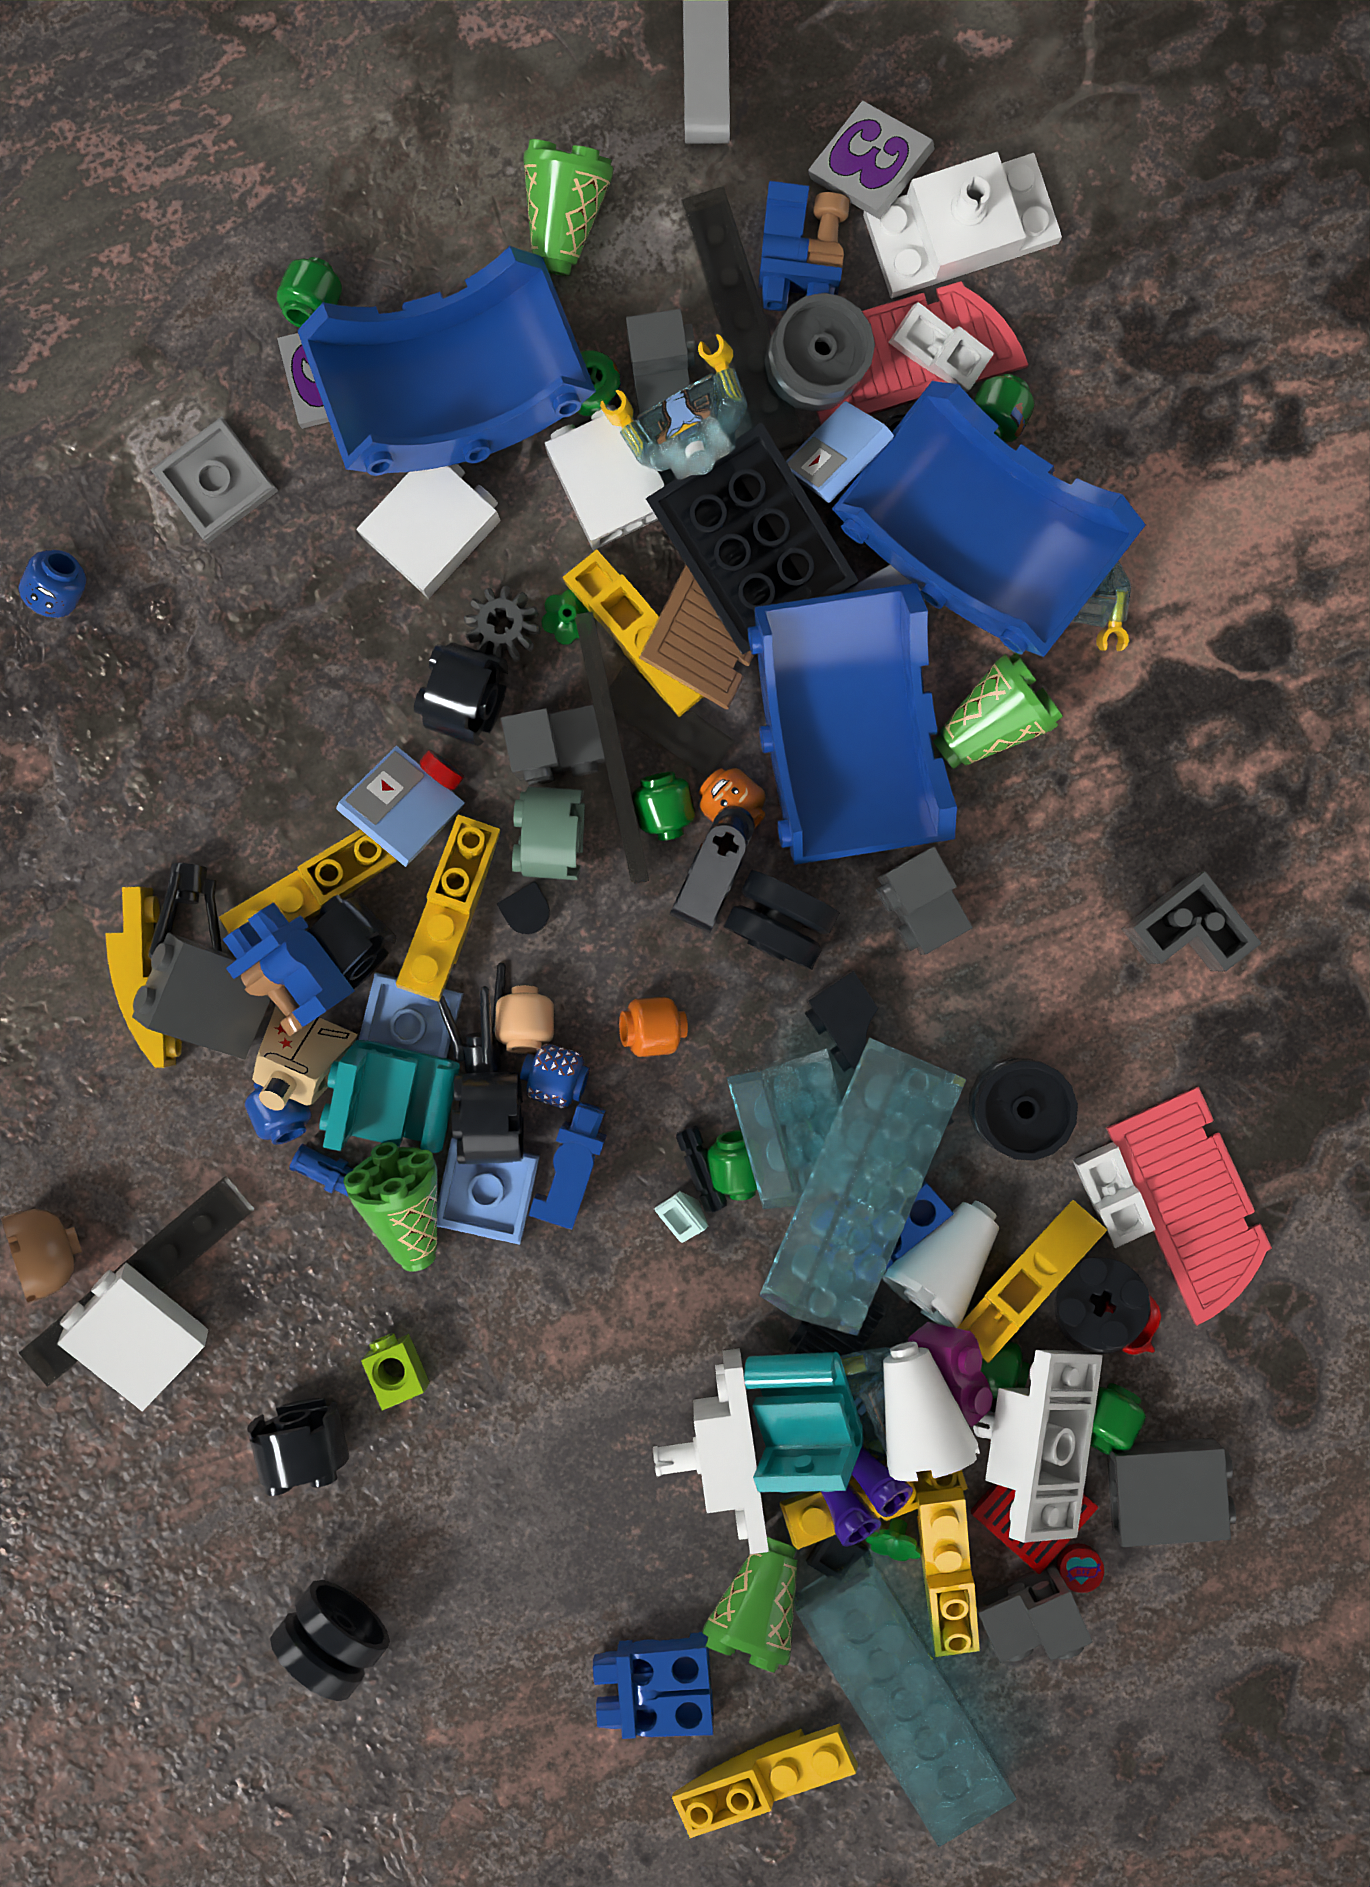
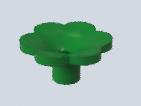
(554, 620)
(894, 1542)

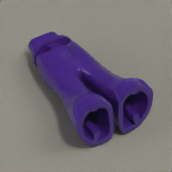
(851, 1515)

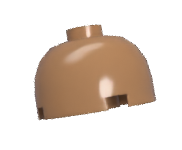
(41, 1251)

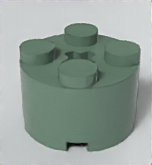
(550, 833)

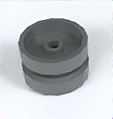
(819, 352)

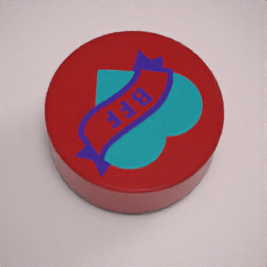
(441, 770)
(1080, 1568)

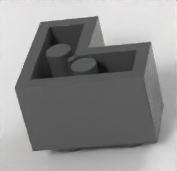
(659, 355)
(553, 743)
(923, 901)
(1195, 915)
(1032, 1614)

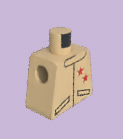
(298, 1064)

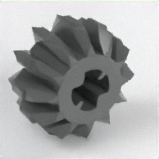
(517, 616)

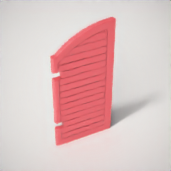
(897, 379)
(1193, 1201)

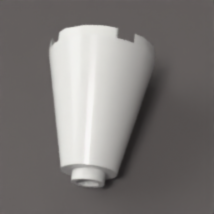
(946, 1264)
(922, 1417)

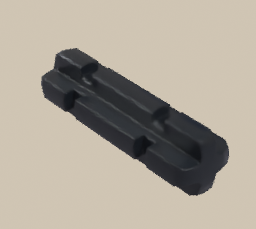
(698, 1166)

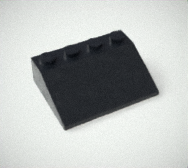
(751, 534)

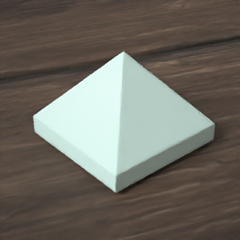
(682, 1216)

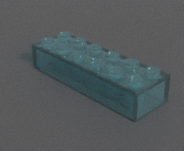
(862, 1188)
(904, 1698)

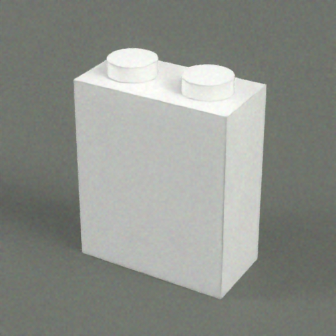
(603, 479)
(430, 525)
(132, 1335)

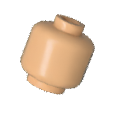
(524, 1020)

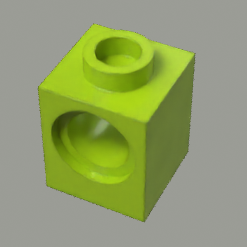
(391, 1389)

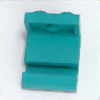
(388, 1096)
(804, 1422)

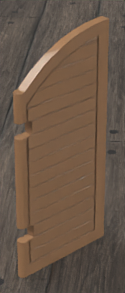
(695, 645)

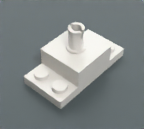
(963, 222)
(1044, 1443)
(723, 1453)

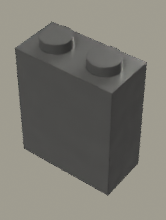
(198, 999)
(1170, 1492)

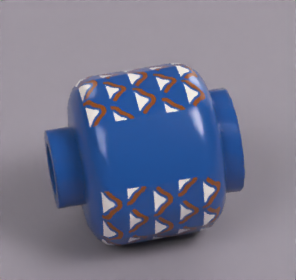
(555, 1075)

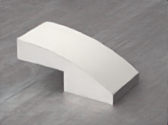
(939, 348)
(1114, 1194)

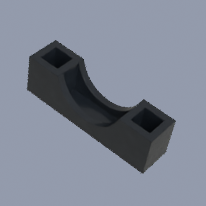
(845, 1014)

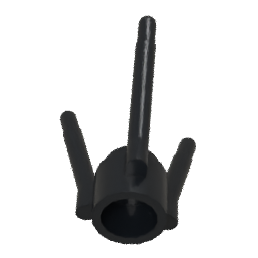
(185, 886)
(482, 1048)

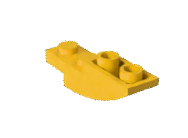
(627, 621)
(316, 881)
(449, 908)
(132, 966)
(1032, 1278)
(810, 1517)
(947, 1571)
(762, 1775)

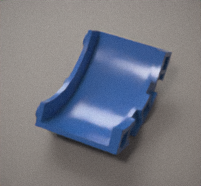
(448, 372)
(986, 522)
(851, 723)

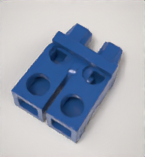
(660, 1688)

